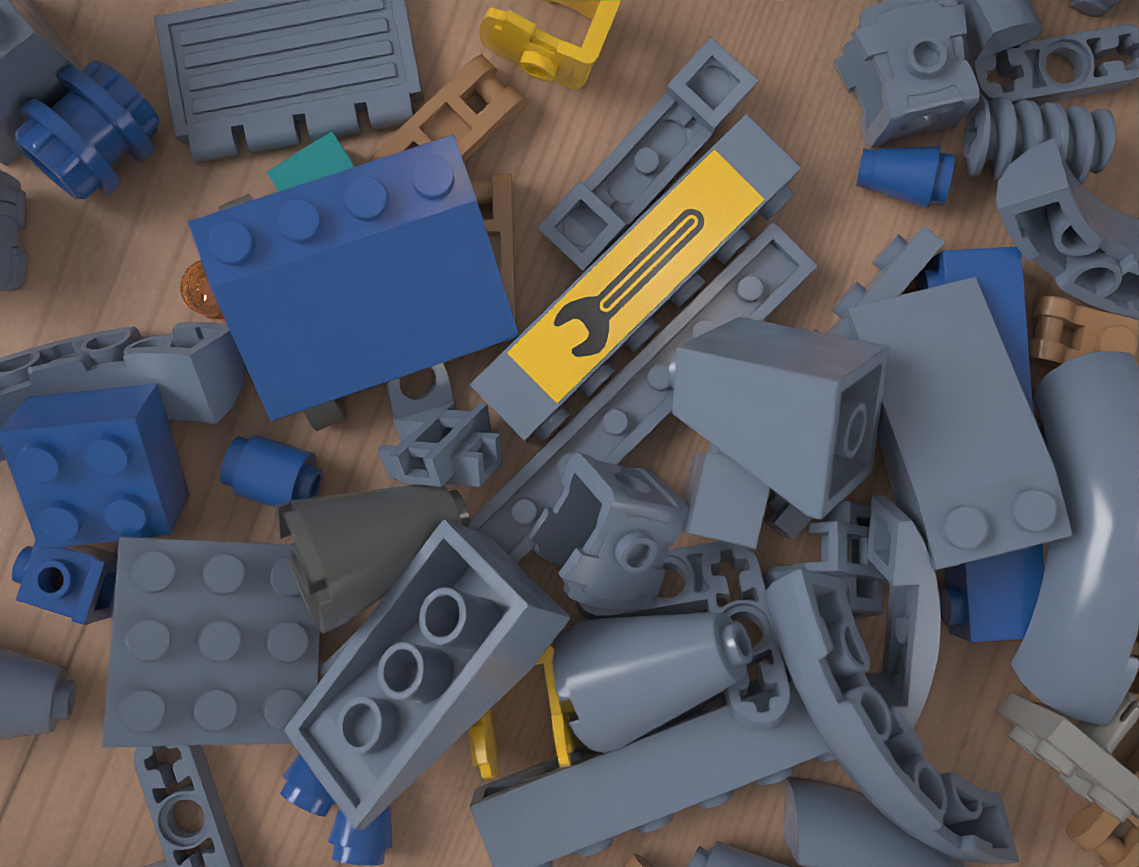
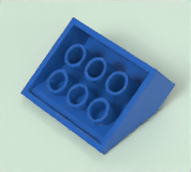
(356, 277)

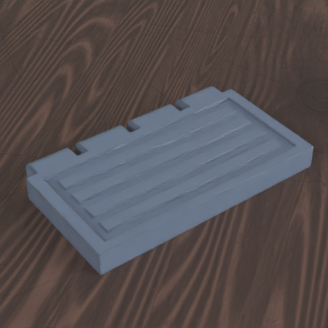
(285, 64)

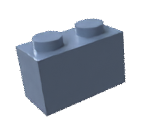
(724, 499)

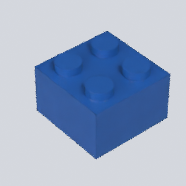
(95, 465)

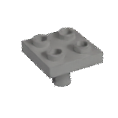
(1079, 751)

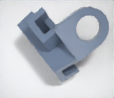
(438, 440)
(860, 577)

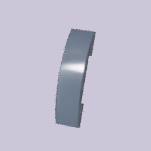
(649, 156)
(912, 612)

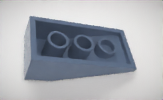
(959, 427)
(423, 669)

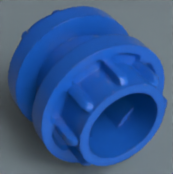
(88, 130)

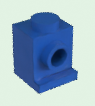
(87, 583)

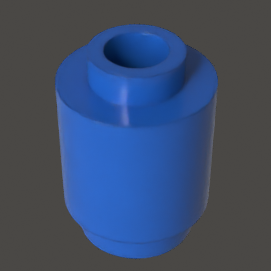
(270, 471)

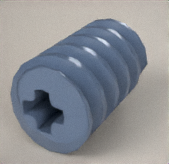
(1005, 131)

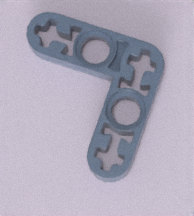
(1028, 73)
(704, 592)
(174, 841)

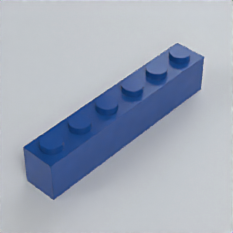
(1000, 592)

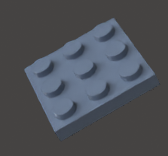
(206, 645)

